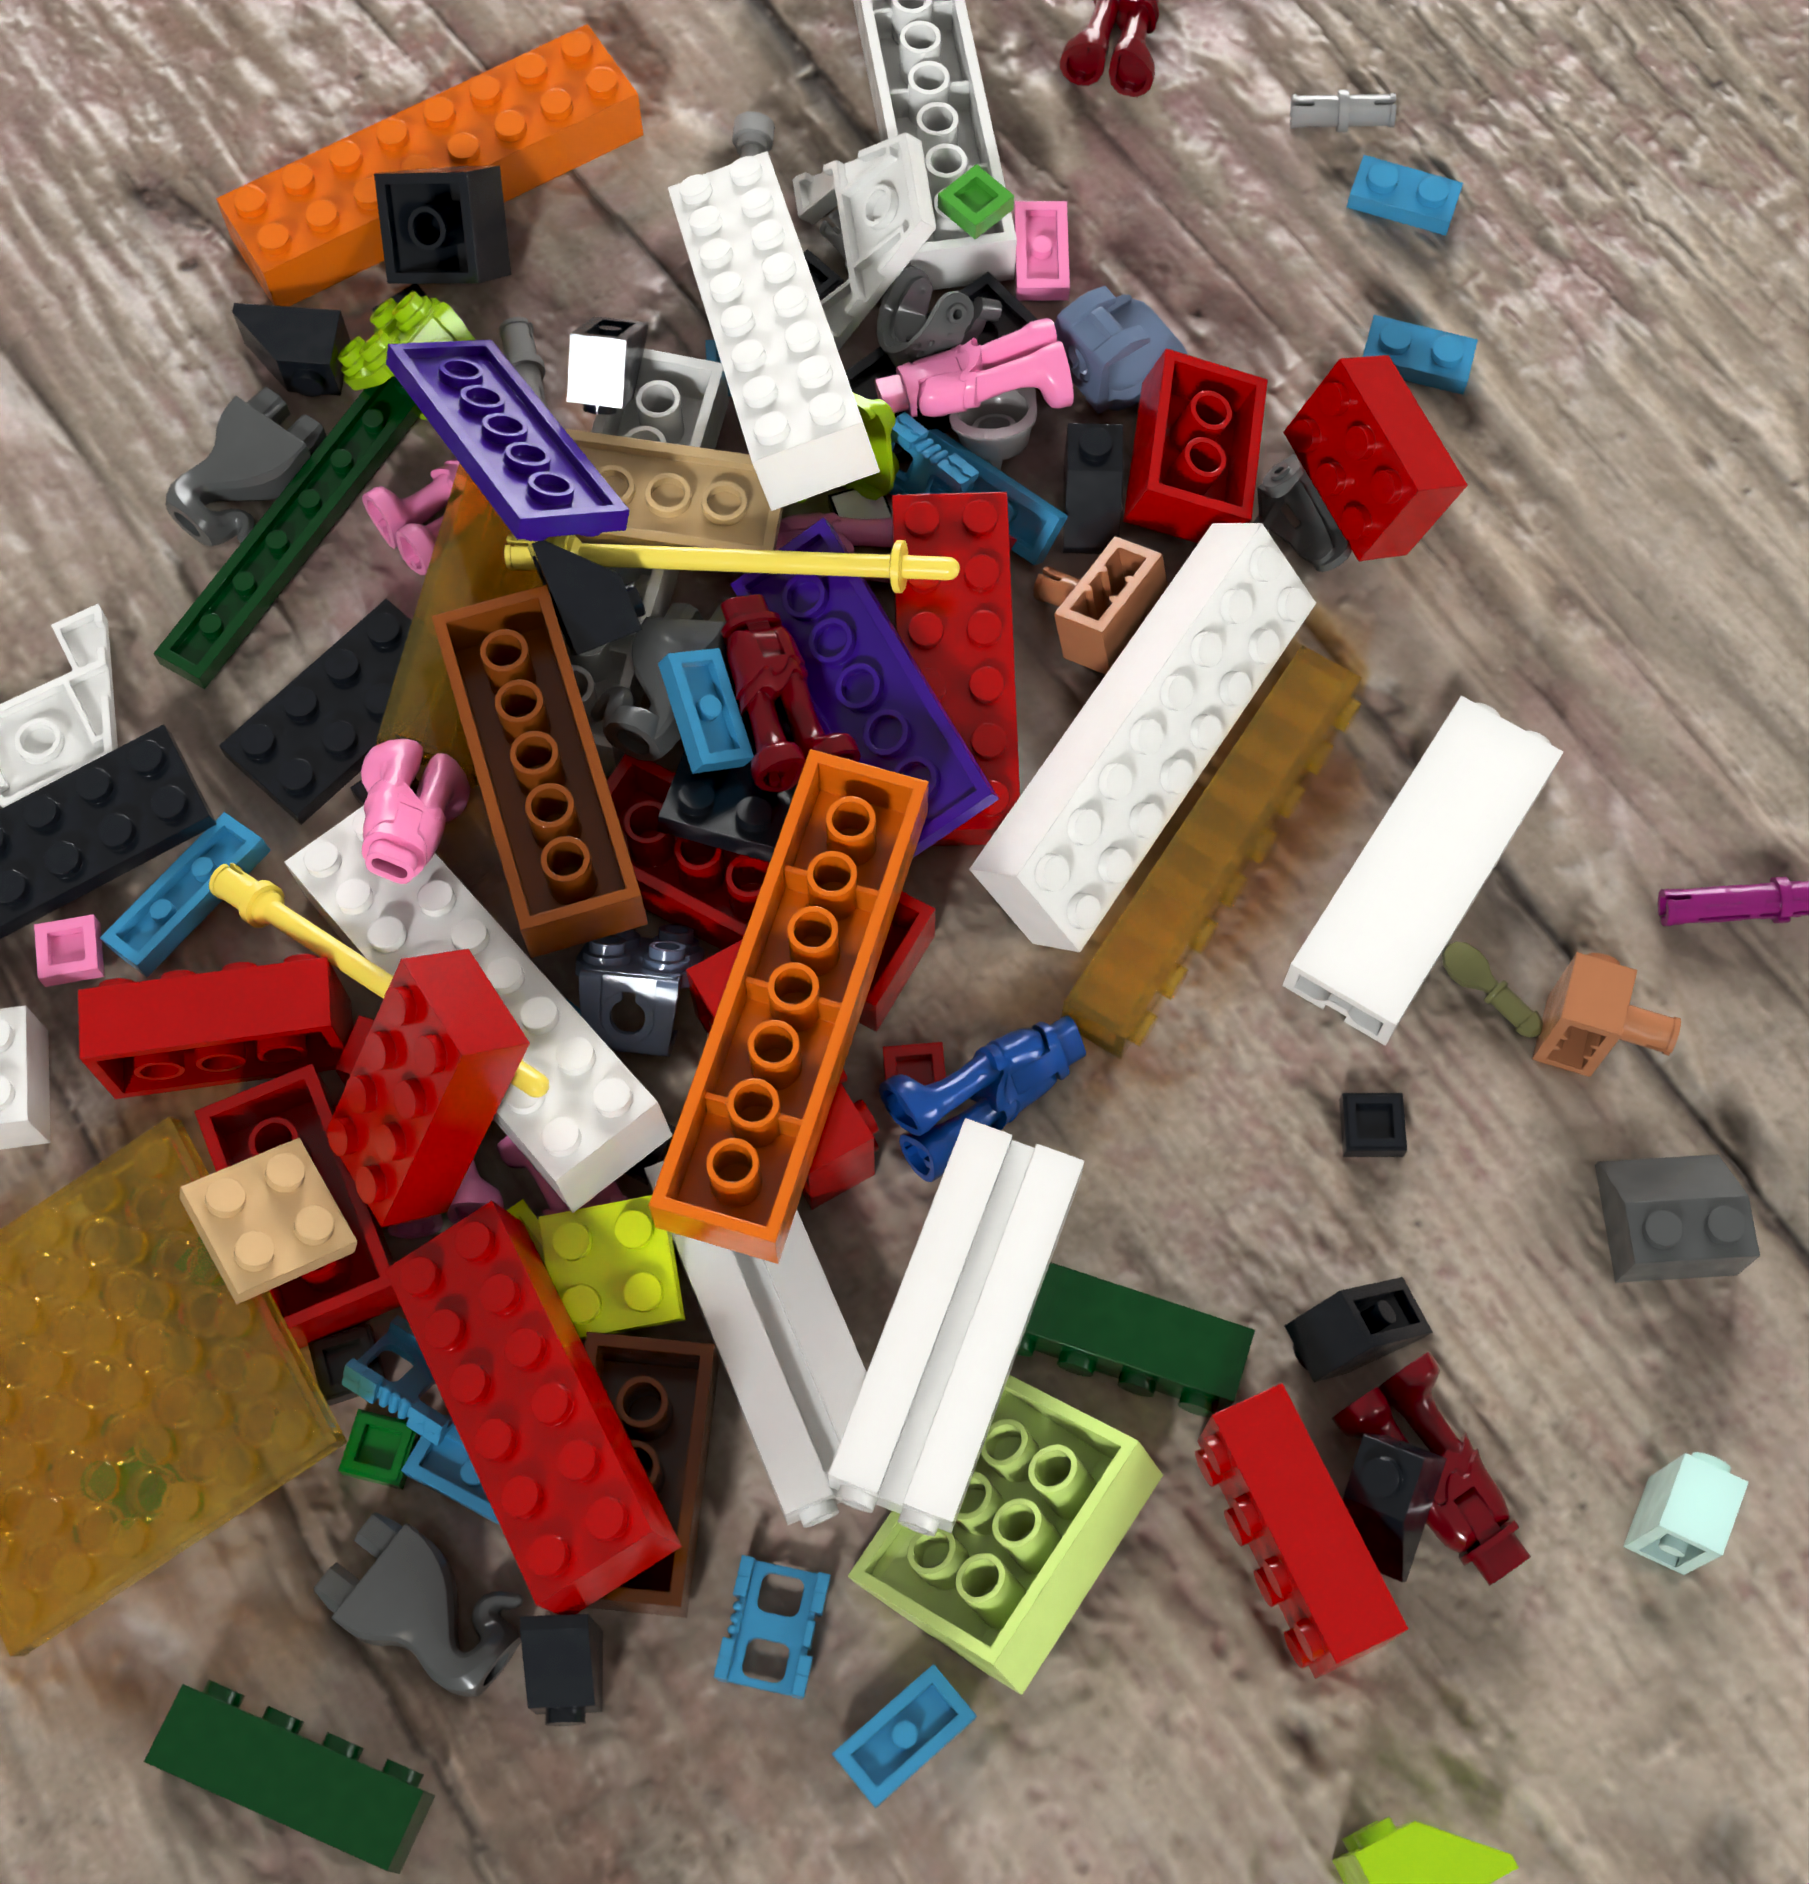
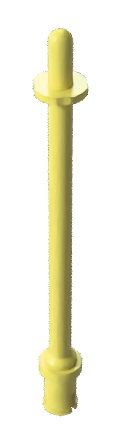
(896, 566)
(263, 904)

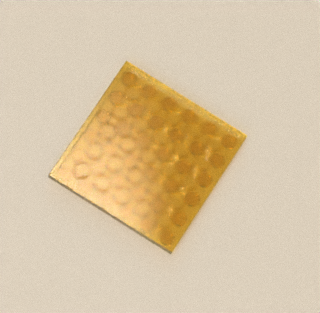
(132, 1390)

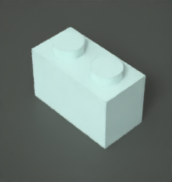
(1687, 1512)

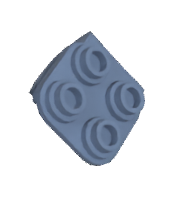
(1112, 346)
(640, 966)

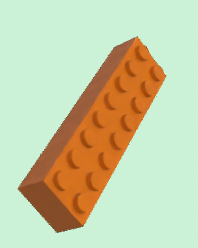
(528, 116)
(790, 1008)

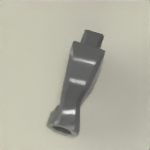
(248, 463)
(654, 732)
(413, 1604)

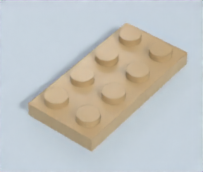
(681, 494)

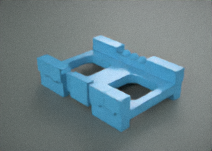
(928, 461)
(404, 1393)
(753, 1623)

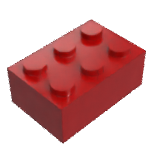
(1195, 447)
(1374, 457)

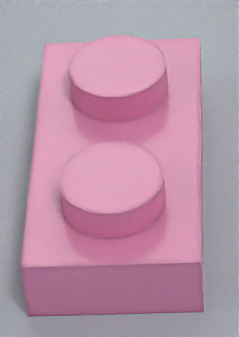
(1041, 251)

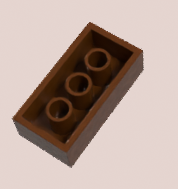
(666, 1407)

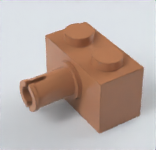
(1106, 605)
(1592, 1012)

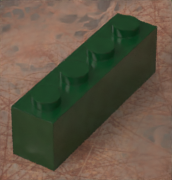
(1137, 1340)
(292, 1778)

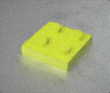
(612, 1267)

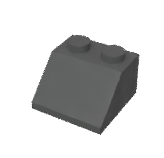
(1675, 1218)

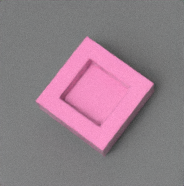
(69, 950)

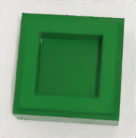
(378, 1449)

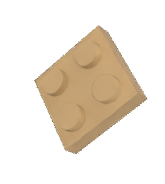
(267, 1220)

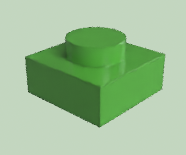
(975, 201)

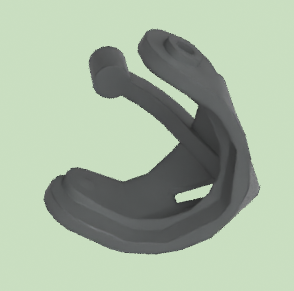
(950, 323)
(1317, 535)

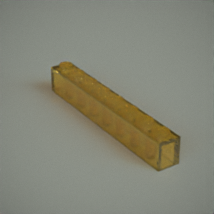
(1211, 851)

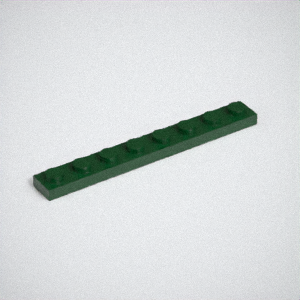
(288, 533)

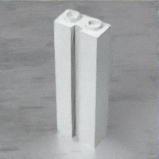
(1422, 869)
(955, 1329)
(783, 1359)

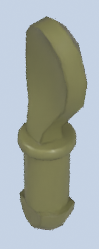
(1472, 970)

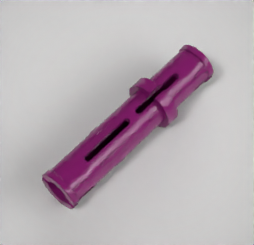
(1770, 900)

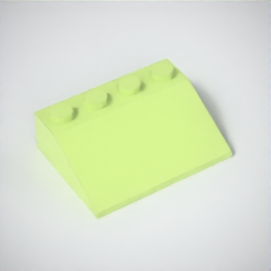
(1028, 1539)

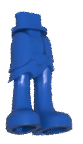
(999, 1078)

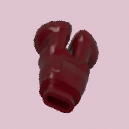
(1131, 62)
(767, 667)
(1467, 1506)

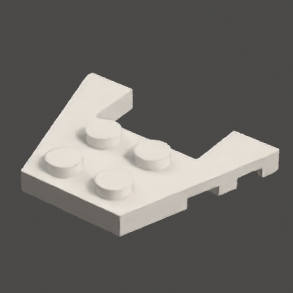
(882, 219)
(65, 719)

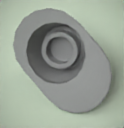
(998, 426)

